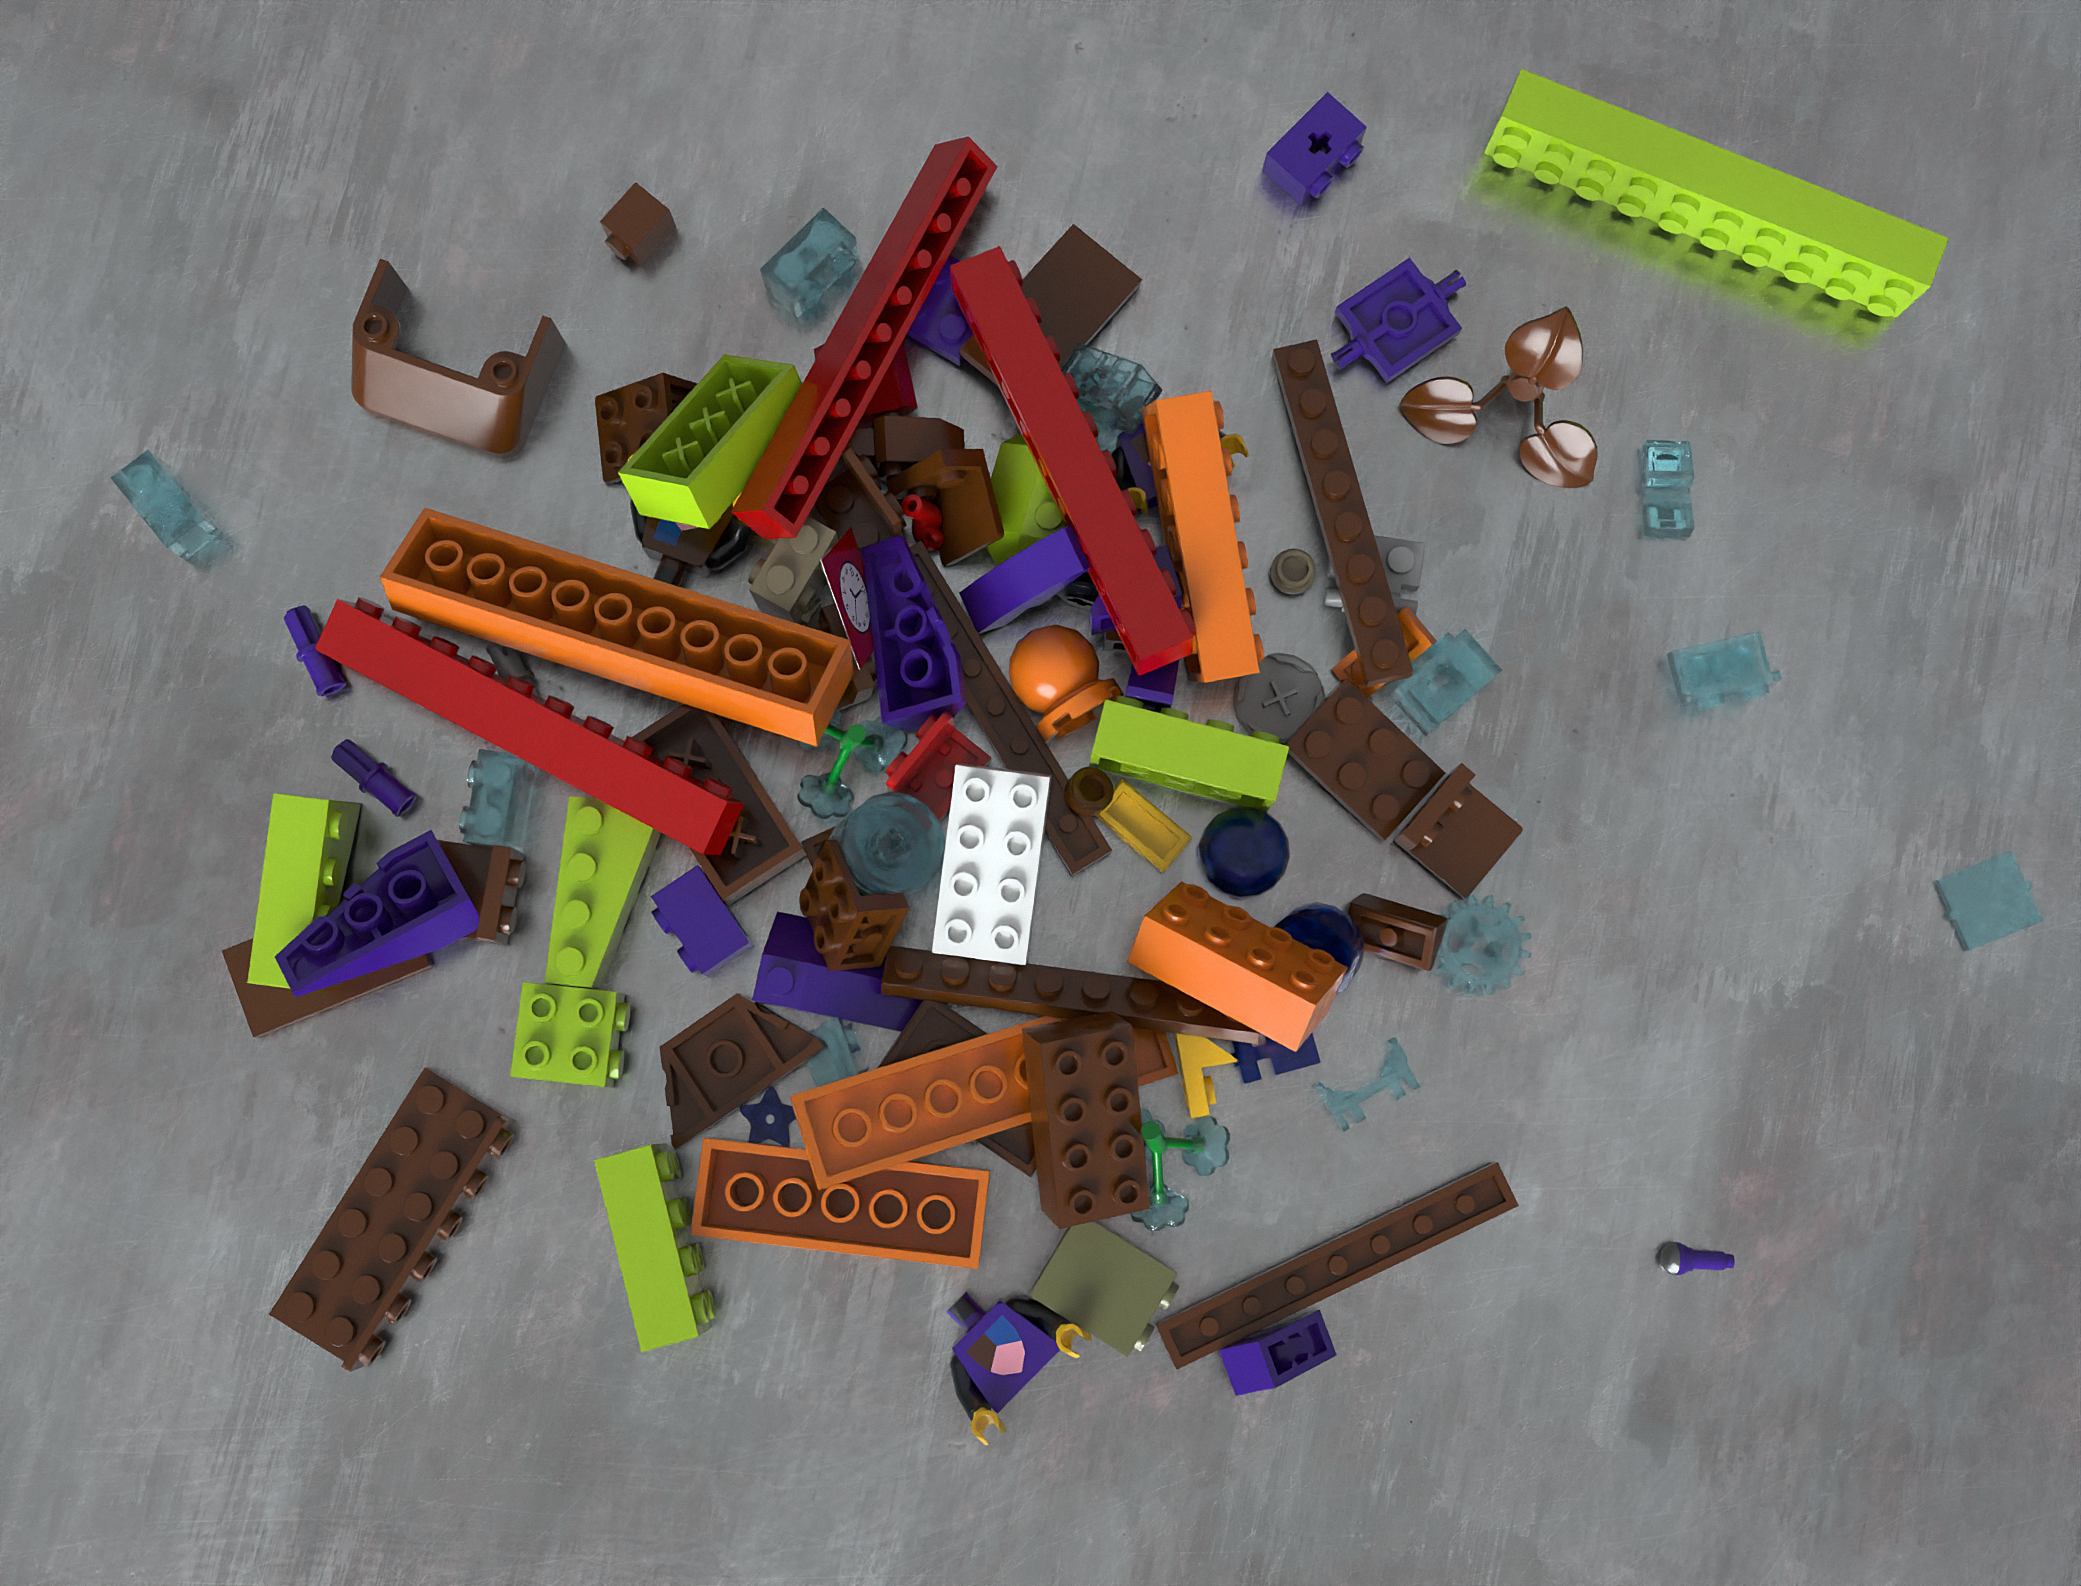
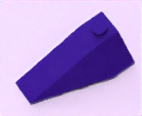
(912, 647)
(393, 916)
(798, 979)

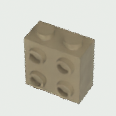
(793, 575)

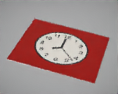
(847, 582)

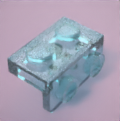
(1722, 669)
(837, 1059)

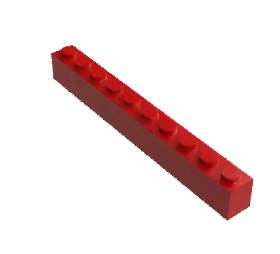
(864, 340)
(1071, 462)
(530, 726)

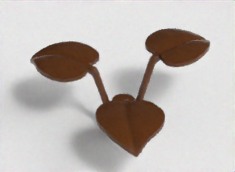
(1541, 355)

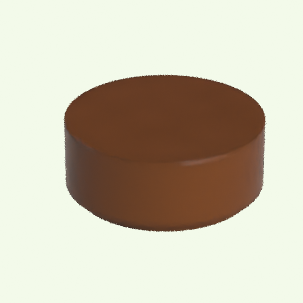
(1089, 791)

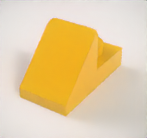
(1192, 1056)

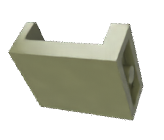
(1105, 1286)

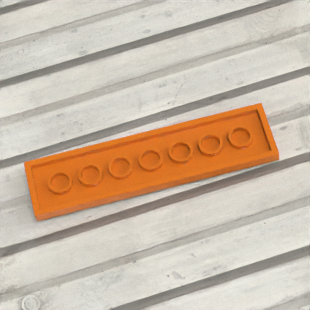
(933, 1102)

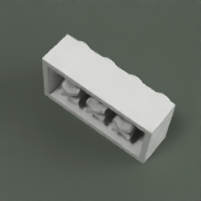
(991, 863)

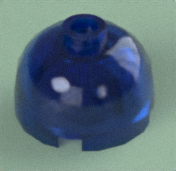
(1243, 852)
(1328, 930)

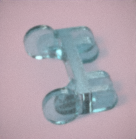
(1393, 1071)

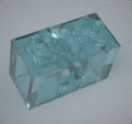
(1111, 387)
(166, 505)
(1469, 672)

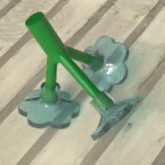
(869, 741)
(1203, 1148)

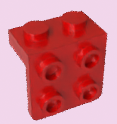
(930, 766)

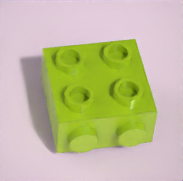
(569, 1035)

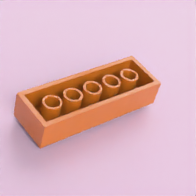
(1201, 533)
(894, 1213)

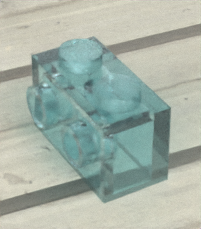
(810, 263)
(498, 800)

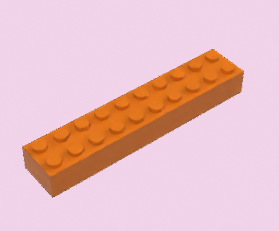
(620, 625)

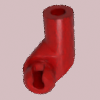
(925, 521)

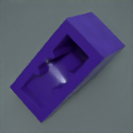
(1277, 1354)

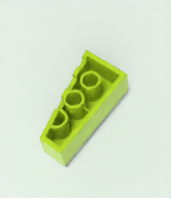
(300, 874)
(596, 890)

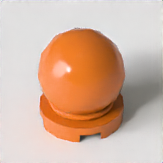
(1057, 676)

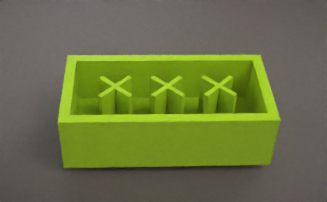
(711, 441)
(1188, 754)
(655, 1245)

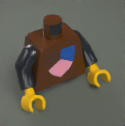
(690, 547)

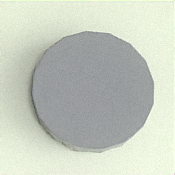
(1278, 696)

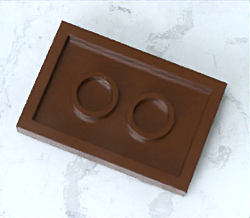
(1363, 759)

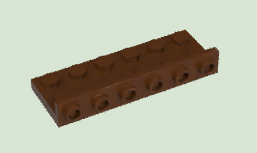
(394, 1219)

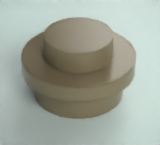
(1293, 571)

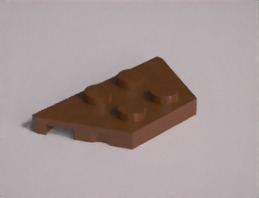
(728, 1062)

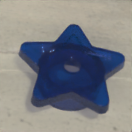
(757, 1114)

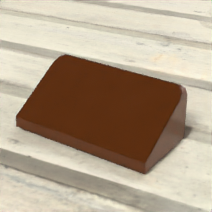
(1398, 930)

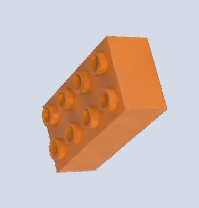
(1237, 964)

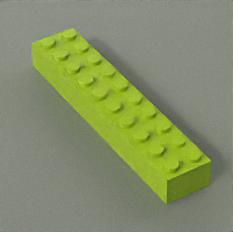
(1714, 196)

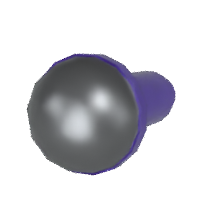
(1680, 1259)

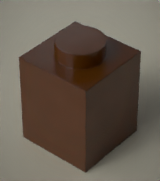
(637, 224)

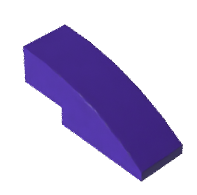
(1024, 580)

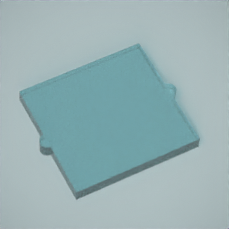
(1989, 900)

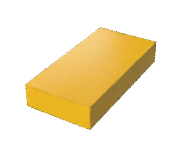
(1143, 827)

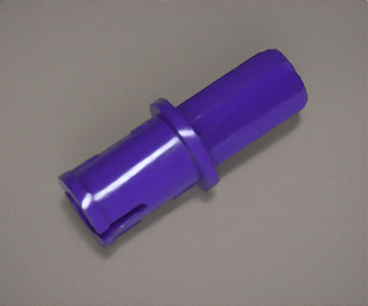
(319, 666)
(373, 777)

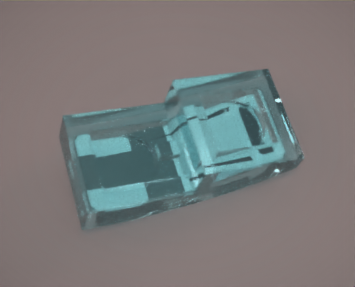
(1666, 488)

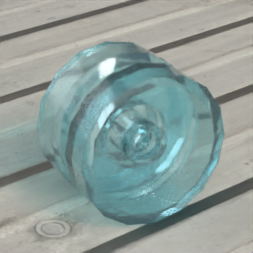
(891, 844)

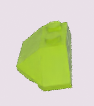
(1022, 501)

